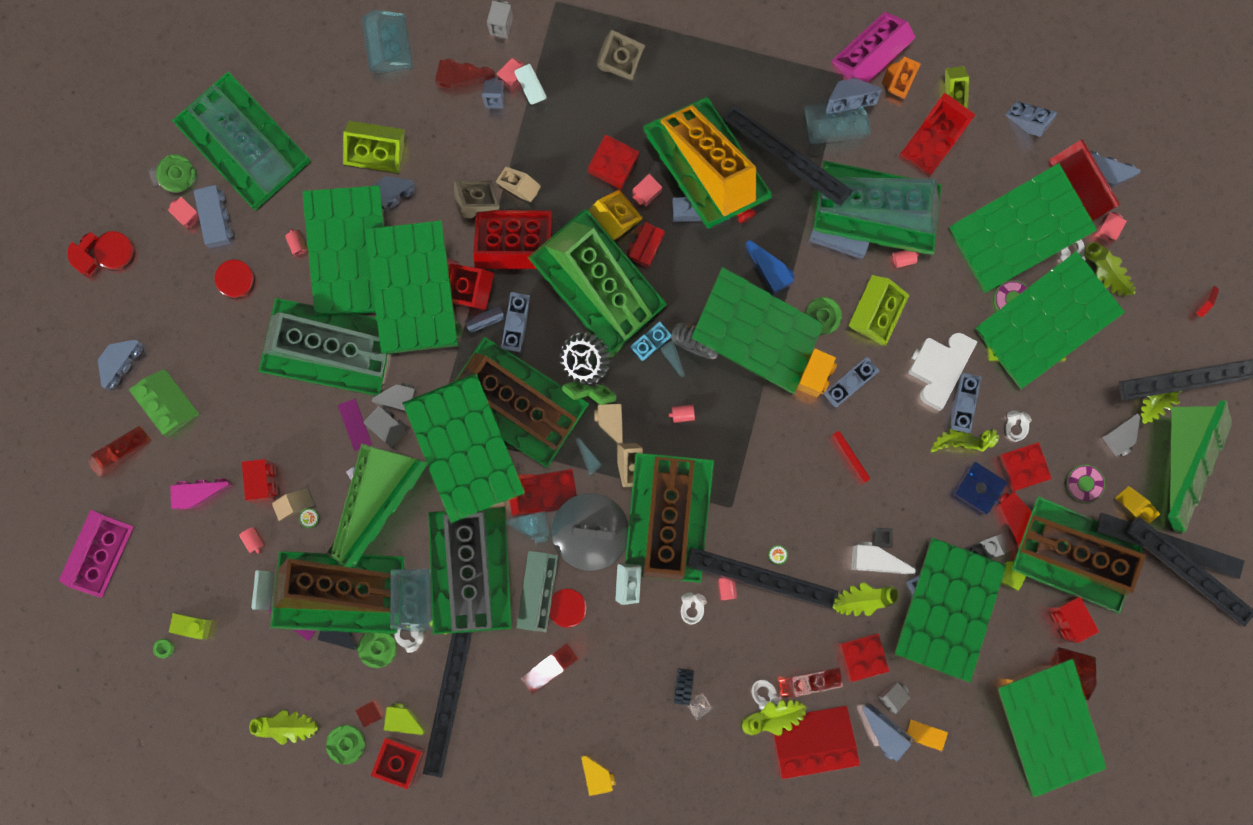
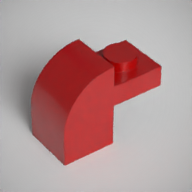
(79, 255)

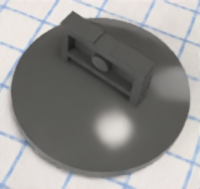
(590, 531)

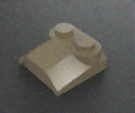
(620, 55)
(474, 197)

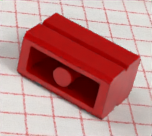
(646, 244)

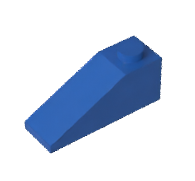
(772, 270)

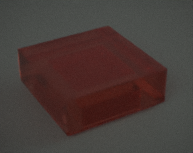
(368, 714)

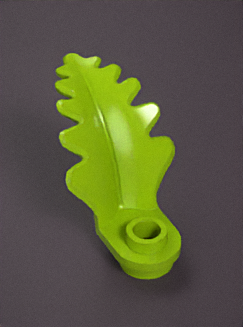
(1109, 269)
(1157, 404)
(969, 441)
(865, 599)
(774, 718)
(283, 727)

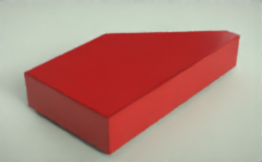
(1208, 302)

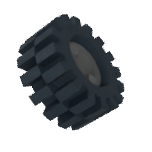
(684, 686)

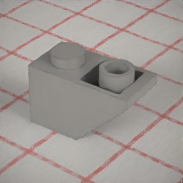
(993, 546)

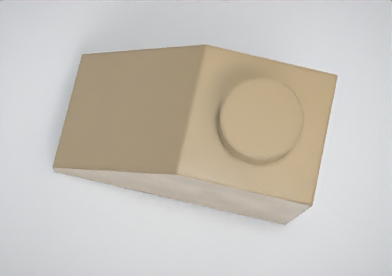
(518, 183)
(610, 420)
(626, 462)

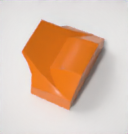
(900, 76)

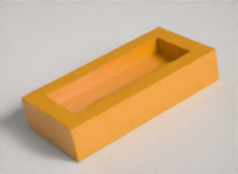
(926, 735)

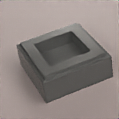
(882, 537)

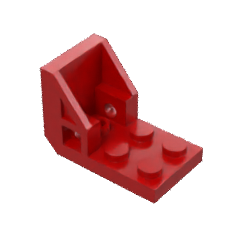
(937, 134)
(543, 492)

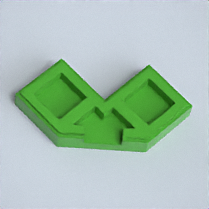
(600, 394)

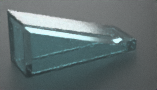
(671, 355)
(590, 461)

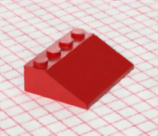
(509, 237)
(818, 744)

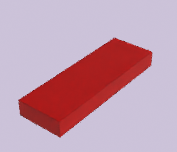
(850, 457)

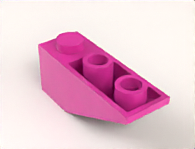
(193, 495)

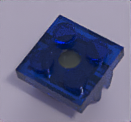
(980, 488)

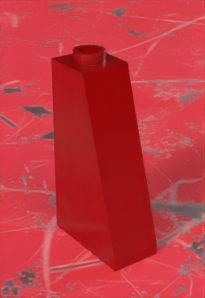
(1014, 515)

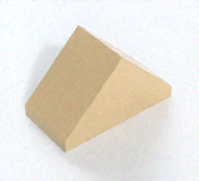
(293, 504)

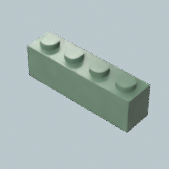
(537, 591)

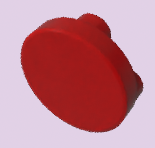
(113, 250)
(234, 278)
(567, 608)

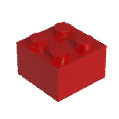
(613, 162)
(470, 286)
(1024, 467)
(259, 480)
(1074, 620)
(863, 657)
(397, 763)

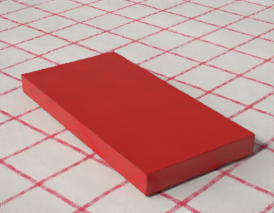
(1087, 179)

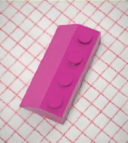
(874, 47)
(95, 554)

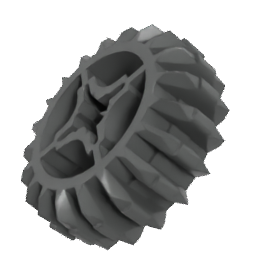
(682, 336)
(573, 350)

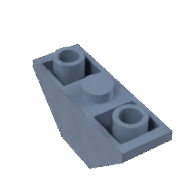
(852, 95)
(1031, 118)
(1114, 171)
(394, 189)
(515, 322)
(116, 361)
(851, 382)
(965, 402)

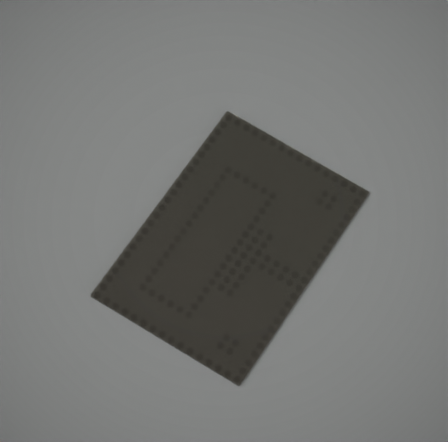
(555, 151)

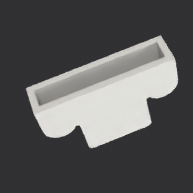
(941, 367)

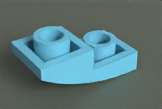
(651, 341)

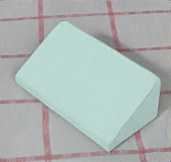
(530, 84)
(628, 583)
(262, 590)

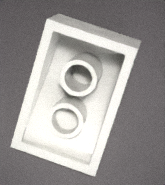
(873, 558)

